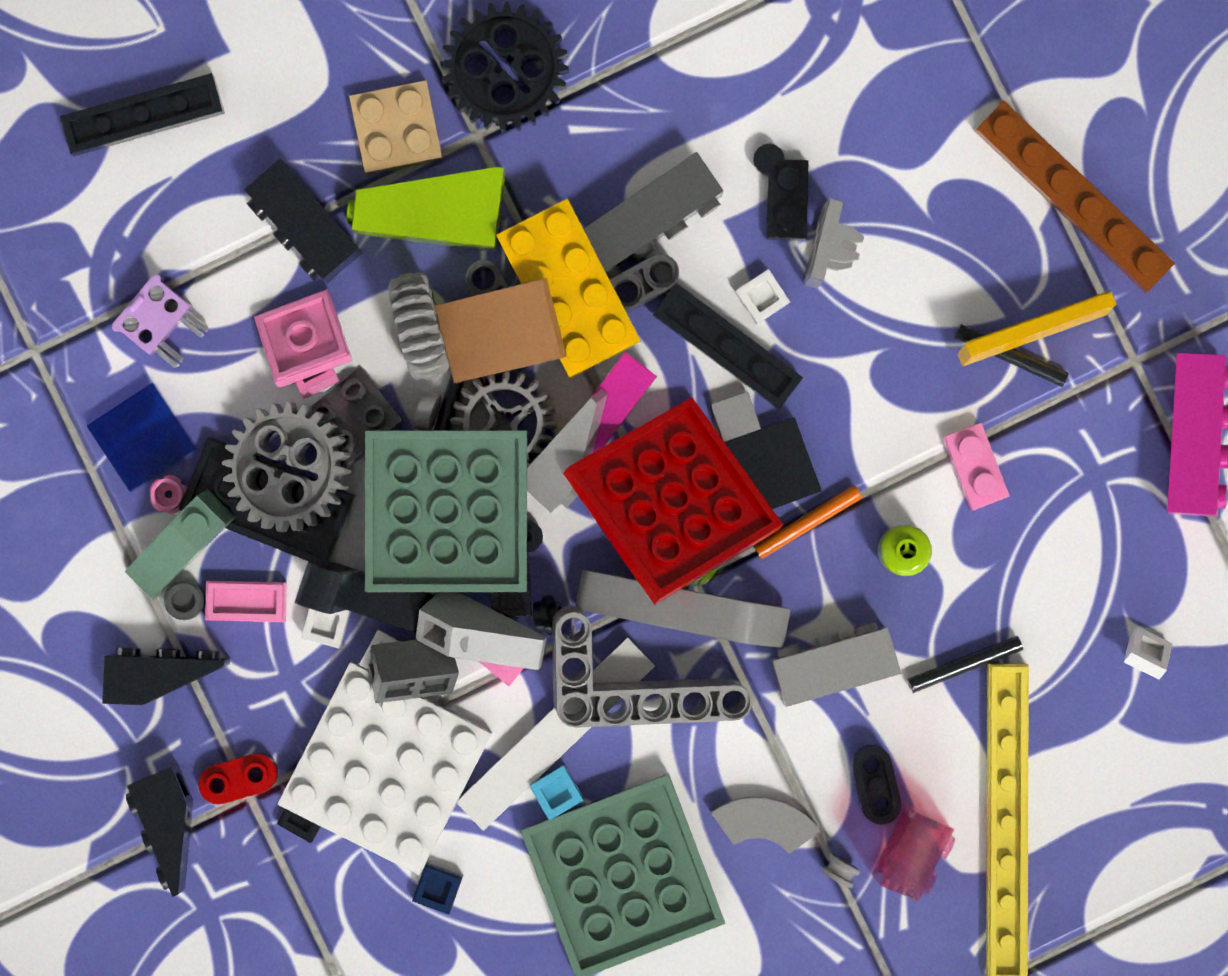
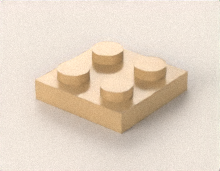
(396, 127)

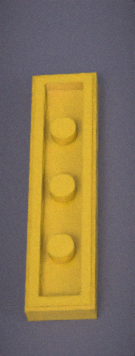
(1036, 328)

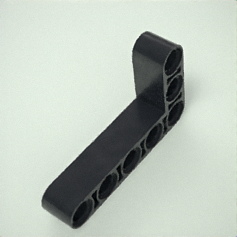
(337, 588)

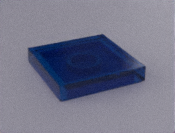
(142, 437)

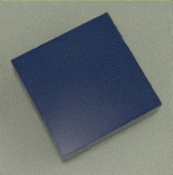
(437, 888)

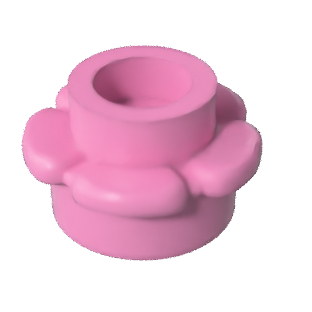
(160, 487)

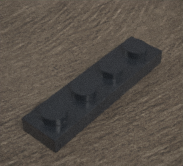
(142, 114)
(727, 346)

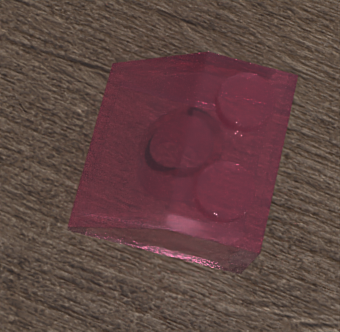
(913, 853)

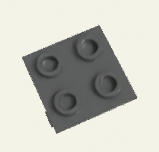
(356, 408)

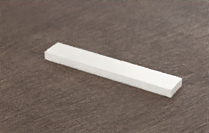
(546, 742)

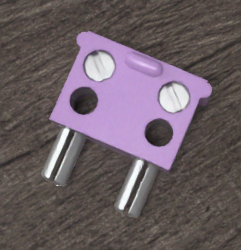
(151, 313)

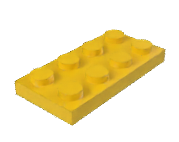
(584, 300)

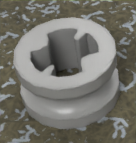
(840, 870)

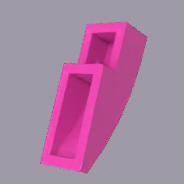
(625, 388)

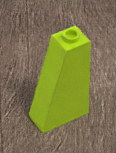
(435, 210)

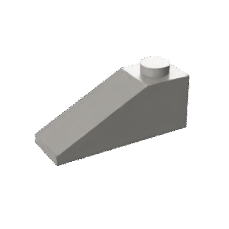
(571, 444)

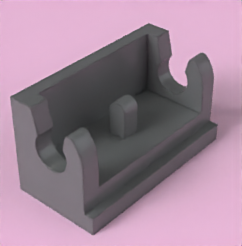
(410, 671)

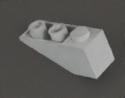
(477, 633)

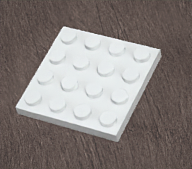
(384, 771)

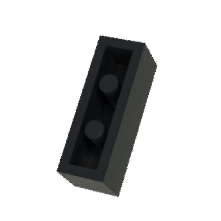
(301, 222)

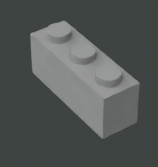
(835, 664)

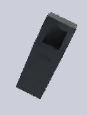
(145, 678)
(166, 815)

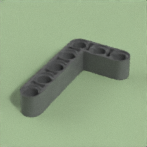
(637, 276)

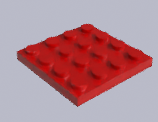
(672, 500)

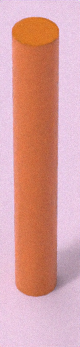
(808, 522)

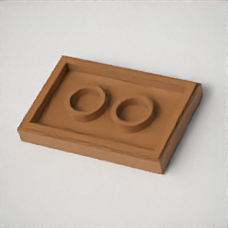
(500, 330)

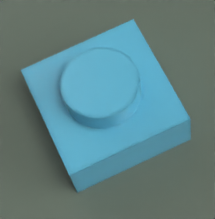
(557, 792)

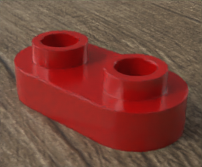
(237, 778)

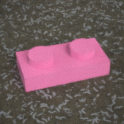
(976, 466)

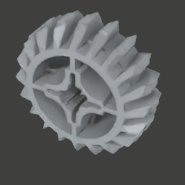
(418, 325)
(533, 404)

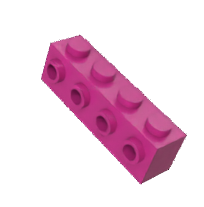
(1197, 436)

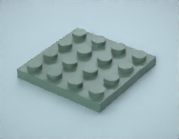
(445, 511)
(622, 876)

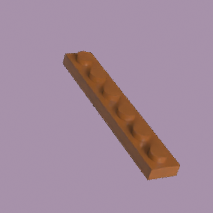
(1074, 197)

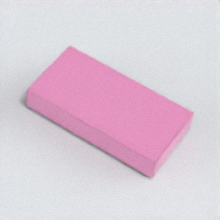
(246, 601)

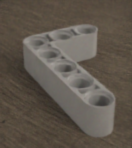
(684, 610)
(633, 693)

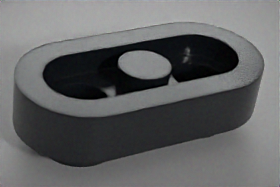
(876, 783)

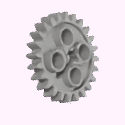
(297, 433)

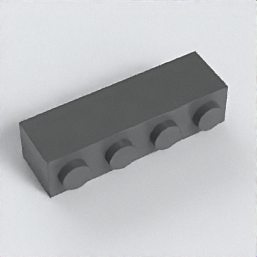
(654, 213)

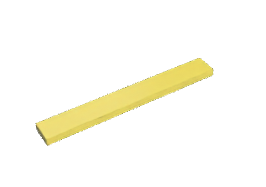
(1007, 820)

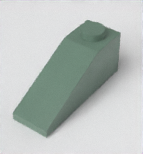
(179, 543)

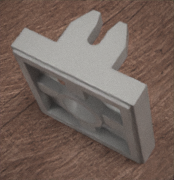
(832, 245)

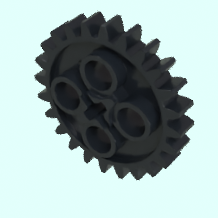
(531, 44)

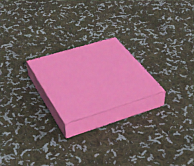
(303, 338)

